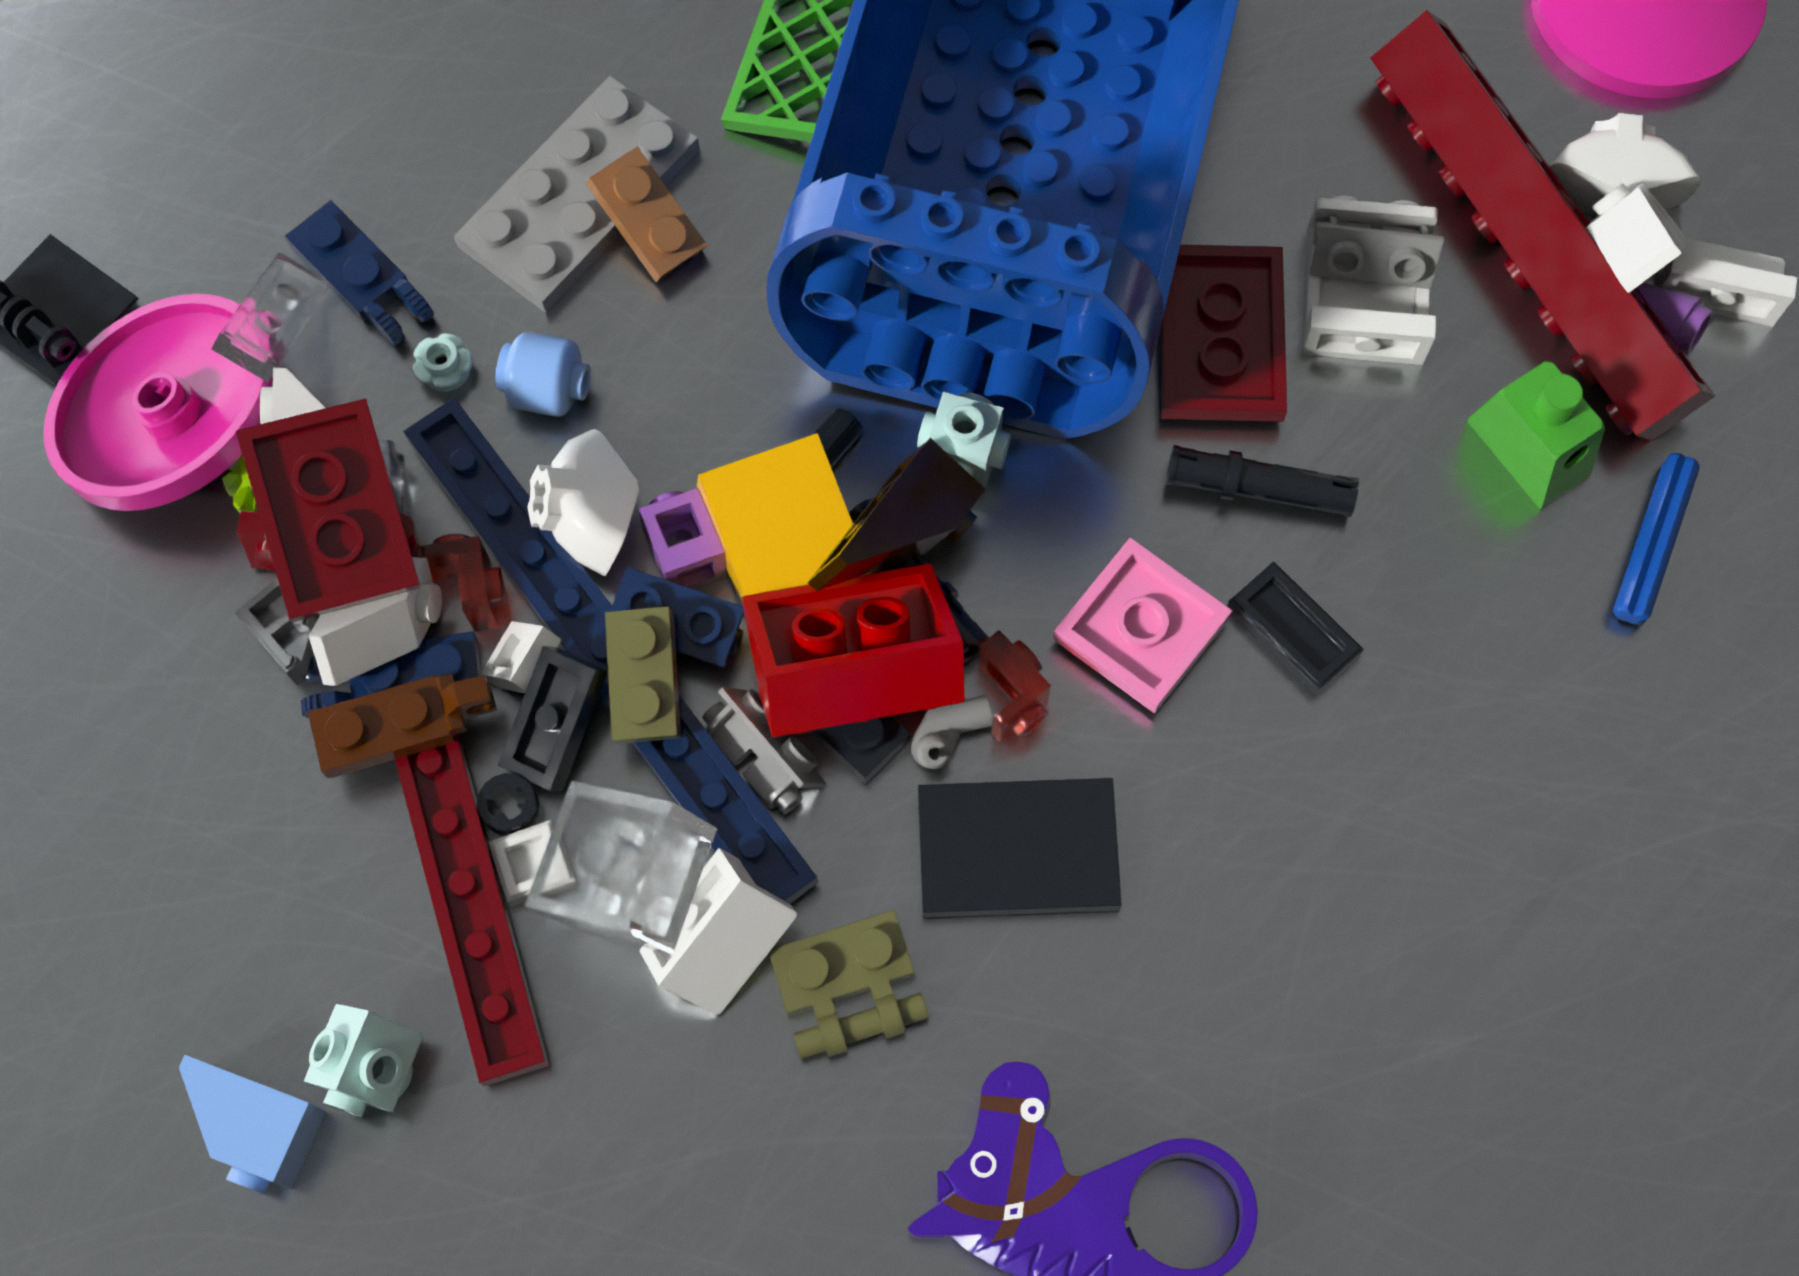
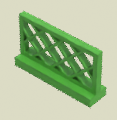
(762, 39)

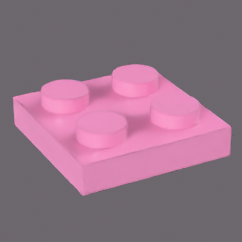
(1142, 625)

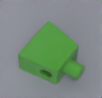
(1541, 432)

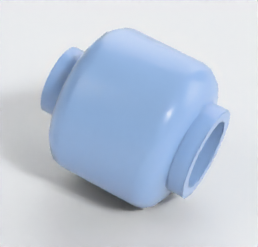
(542, 374)

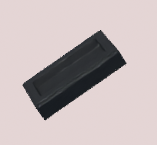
(1294, 628)

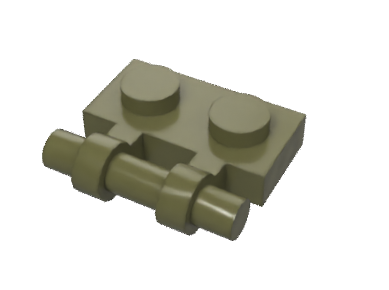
(842, 966)

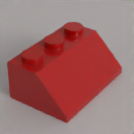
(854, 650)

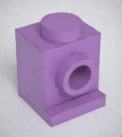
(683, 517)

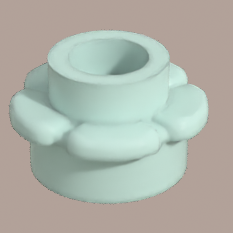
(447, 375)

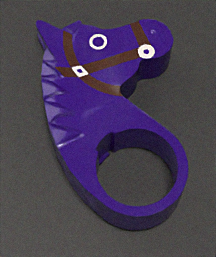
(1032, 1218)

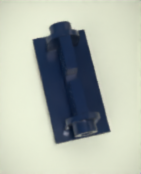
(702, 623)

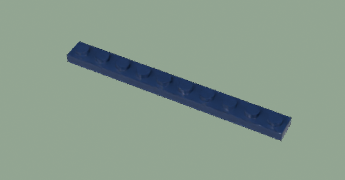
(575, 610)

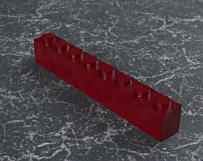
(1541, 229)

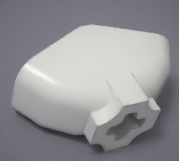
(1624, 153)
(585, 500)

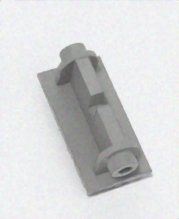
(1375, 255)
(782, 761)

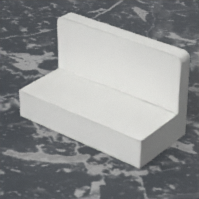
(1731, 281)
(723, 936)

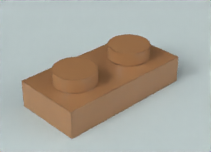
(646, 214)

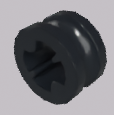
(518, 788)

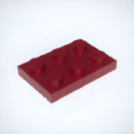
(1225, 335)
(328, 510)

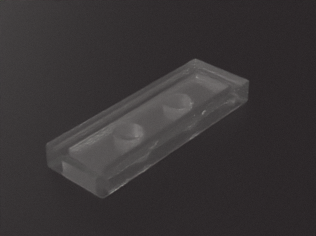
(271, 317)

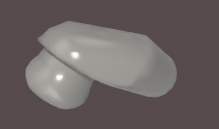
(942, 728)

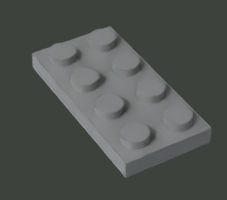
(544, 220)

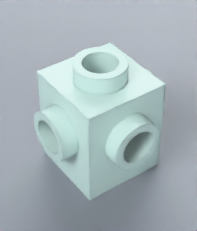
(969, 432)
(362, 1060)

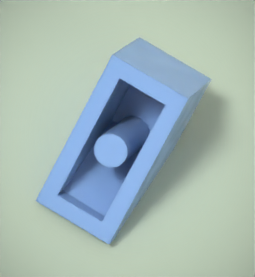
(250, 1125)

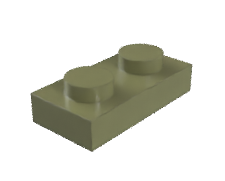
(642, 675)

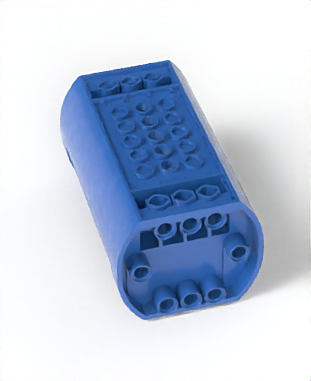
(1045, 306)

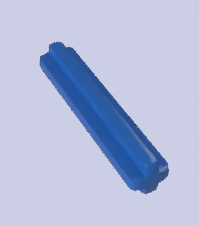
(1656, 539)

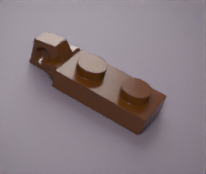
(396, 722)

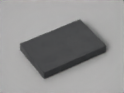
(1018, 847)

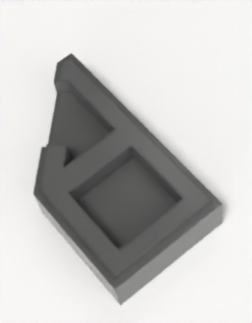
(284, 641)

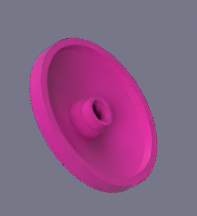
(1650, 44)
(151, 406)

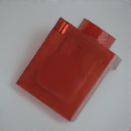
(479, 584)
(1017, 675)

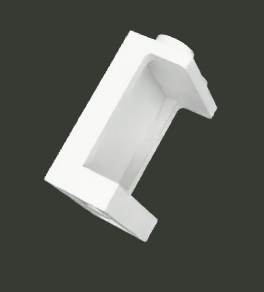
(1367, 317)

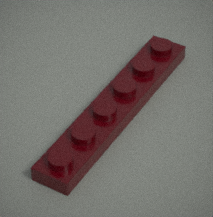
(471, 914)

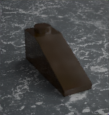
(910, 514)

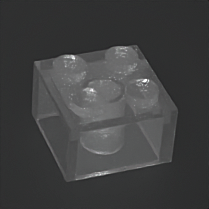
(621, 866)

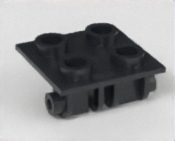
(57, 307)

